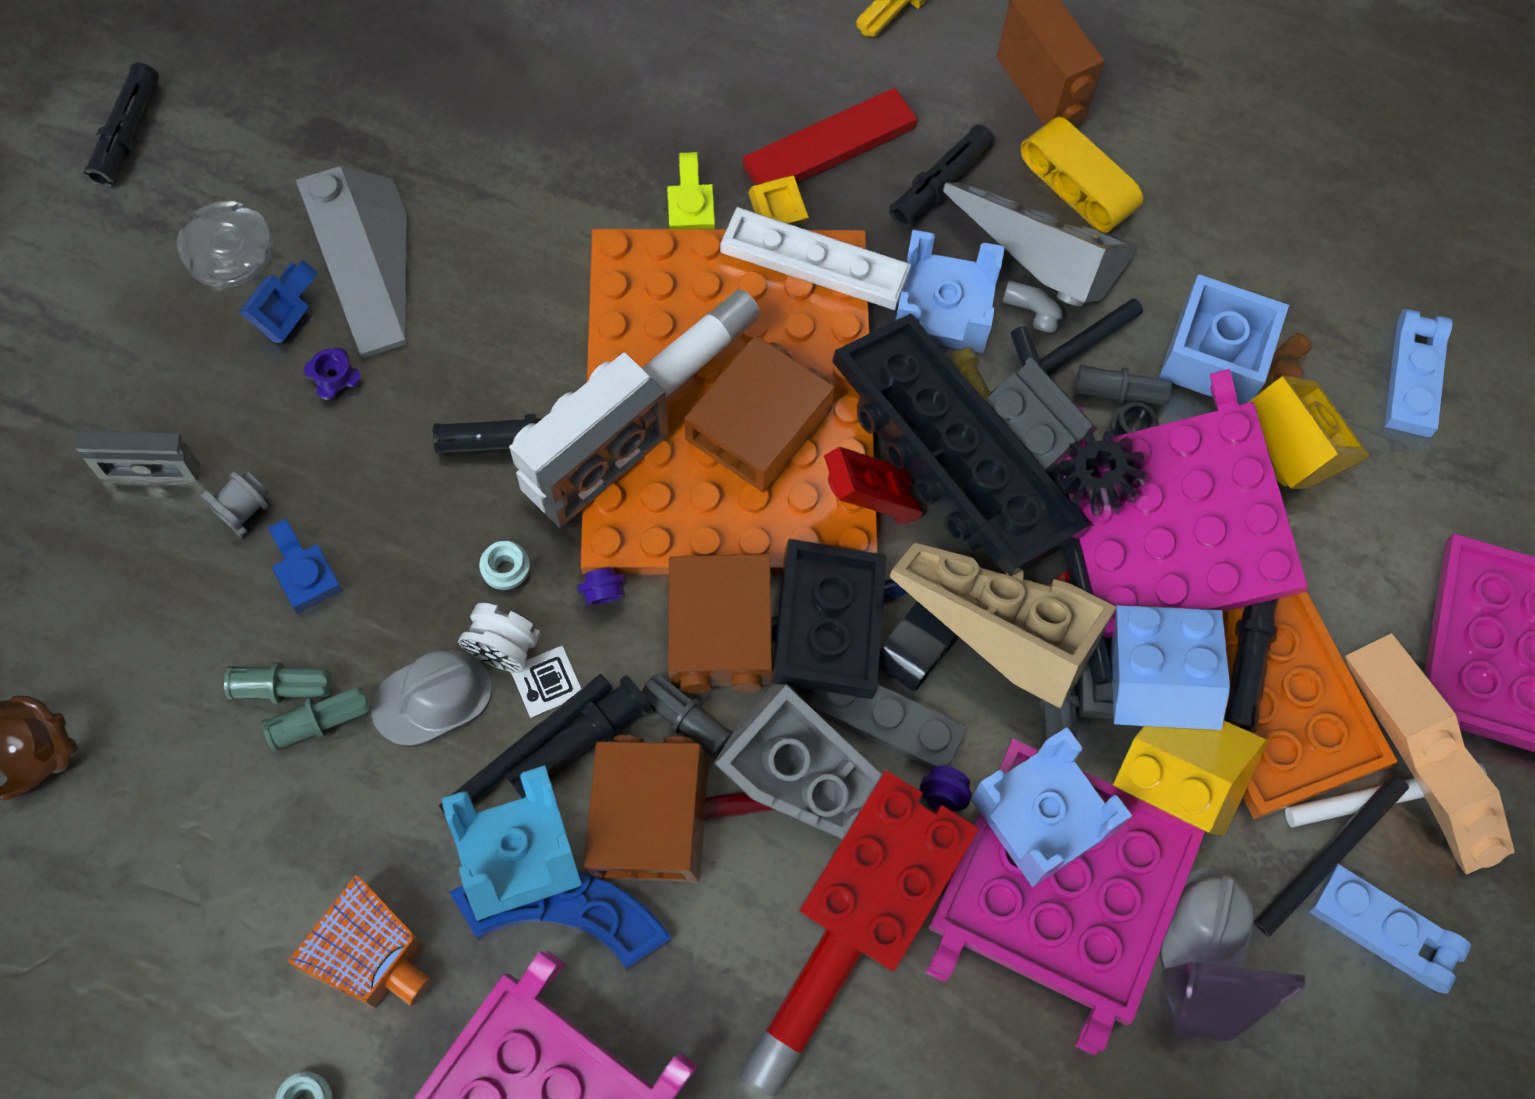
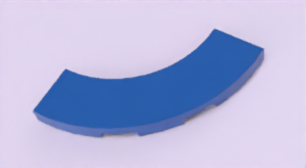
(593, 908)

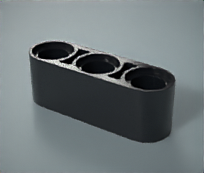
(916, 647)

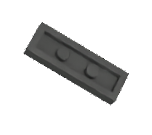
(894, 724)

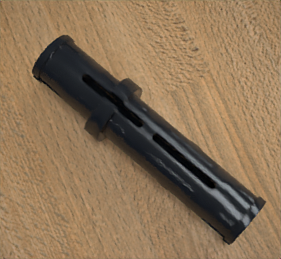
(102, 164)
(929, 185)
(479, 435)
(1255, 636)

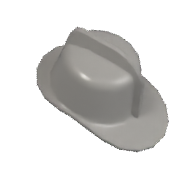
(430, 697)
(1210, 922)

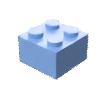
(1222, 331)
(1169, 667)

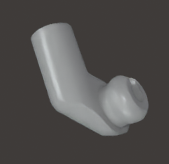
(1036, 300)

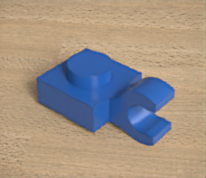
(276, 302)
(303, 573)

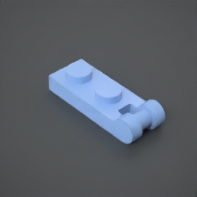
(1417, 374)
(1389, 929)

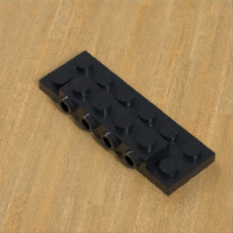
(956, 447)

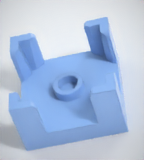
(951, 294)
(1048, 809)

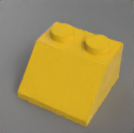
(1305, 433)
(1192, 772)

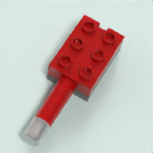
(869, 903)

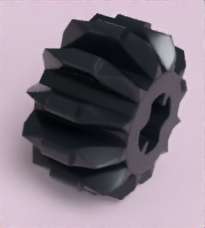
(1117, 482)

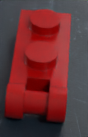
(872, 484)

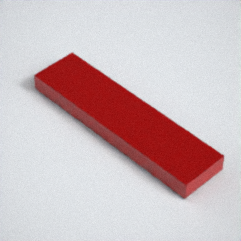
(832, 140)

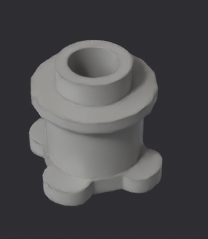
(237, 500)

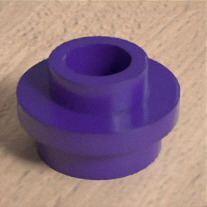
(602, 586)
(946, 788)

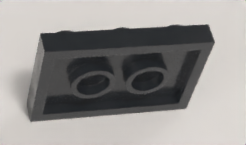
(829, 619)

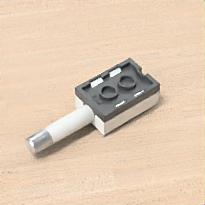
(617, 415)

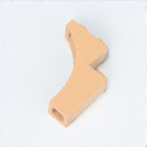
(1434, 751)

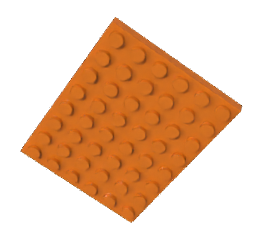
(677, 498)

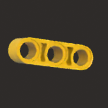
(1081, 174)

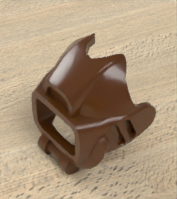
(24, 748)

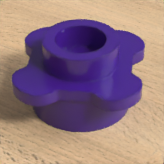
(326, 362)

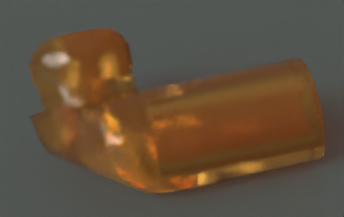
(1287, 356)

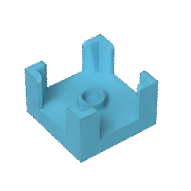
(512, 850)

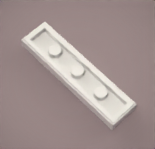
(815, 258)

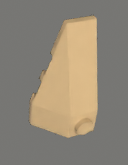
(1021, 627)

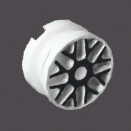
(499, 638)

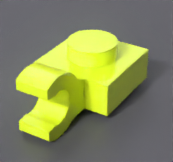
(690, 204)

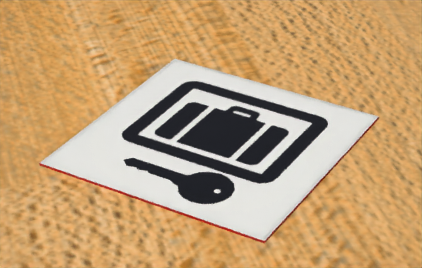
(546, 681)

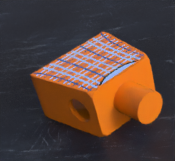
(363, 950)

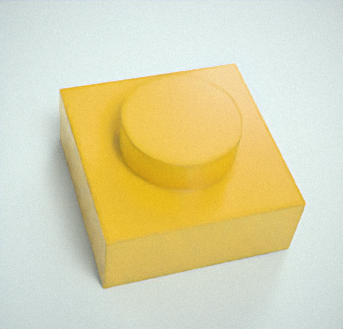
(779, 201)

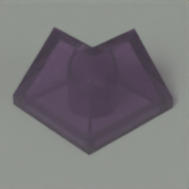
(1224, 999)

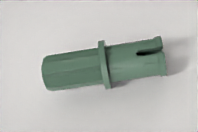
(276, 682)
(314, 718)

